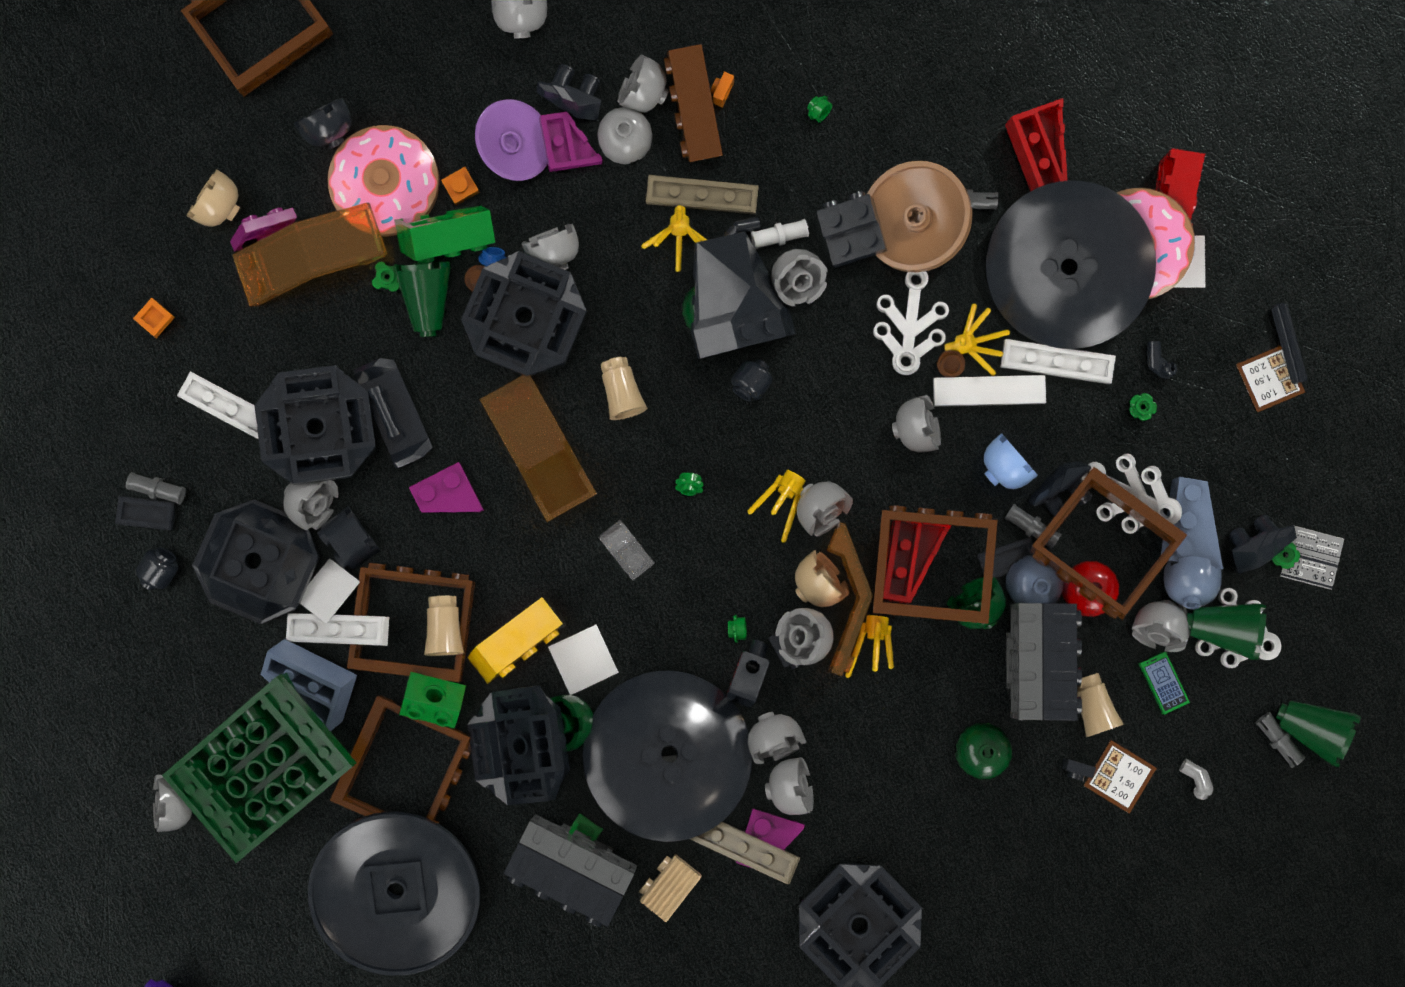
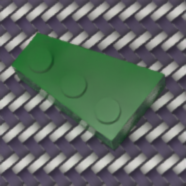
(445, 234)

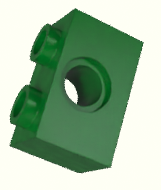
(432, 700)

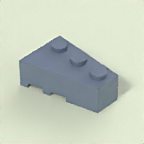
(1196, 521)
(316, 680)

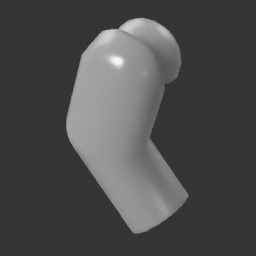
(1201, 777)

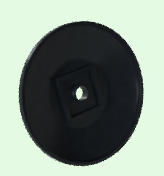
(1081, 224)
(658, 796)
(384, 929)

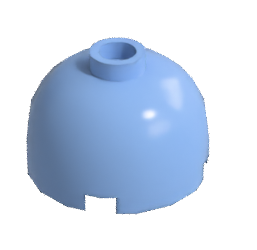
(1006, 465)

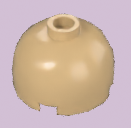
(215, 201)
(818, 581)

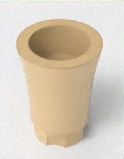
(621, 389)
(443, 627)
(1097, 706)

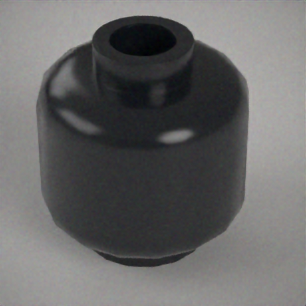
(751, 380)
(157, 568)

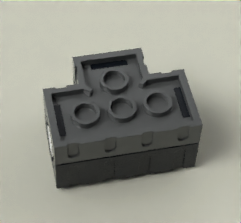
(1044, 661)
(570, 870)

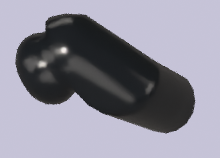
(744, 225)
(1158, 364)

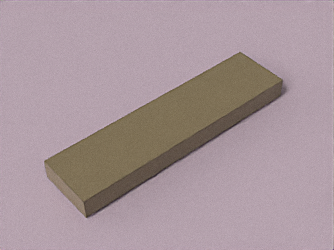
(702, 194)
(750, 851)

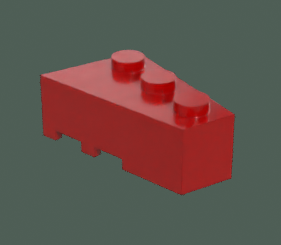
(1040, 143)
(1180, 176)
(909, 557)

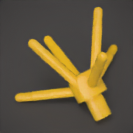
(678, 227)
(968, 343)

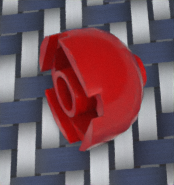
(1101, 577)

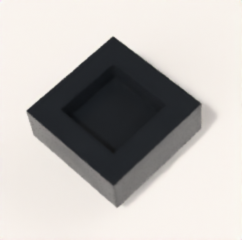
(1078, 770)

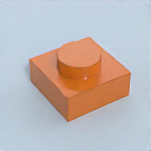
(722, 88)
(460, 186)
(154, 317)

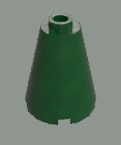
(424, 294)
(1230, 627)
(1319, 728)

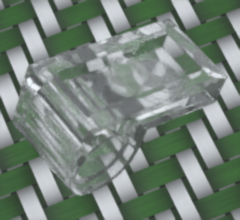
(626, 550)

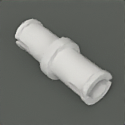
(779, 234)

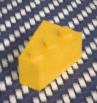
(515, 641)

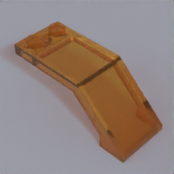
(309, 251)
(538, 447)
(842, 546)

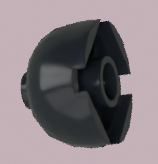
(326, 124)

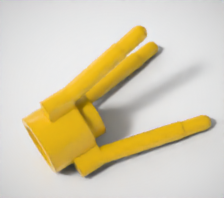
(789, 485)
(877, 628)

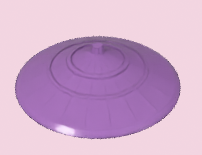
(511, 140)

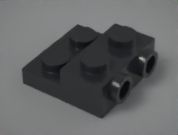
(852, 229)

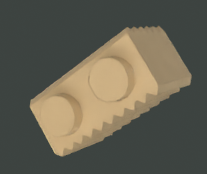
(669, 887)

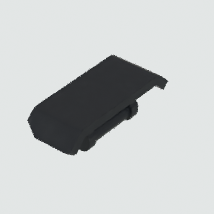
(394, 411)

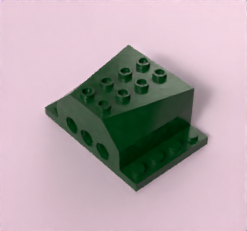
(259, 768)

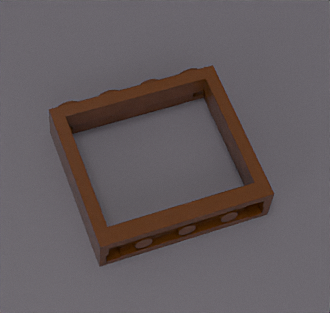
(273, 62)
(1130, 505)
(927, 516)
(406, 574)
(363, 744)

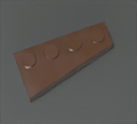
(694, 103)

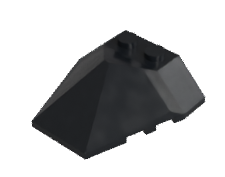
(734, 297)

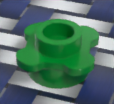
(380, 281)
(689, 484)

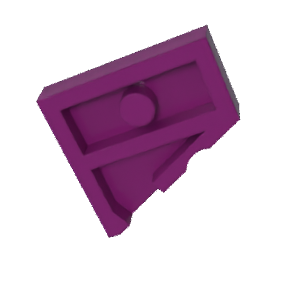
(565, 144)
(262, 227)
(446, 492)
(772, 829)

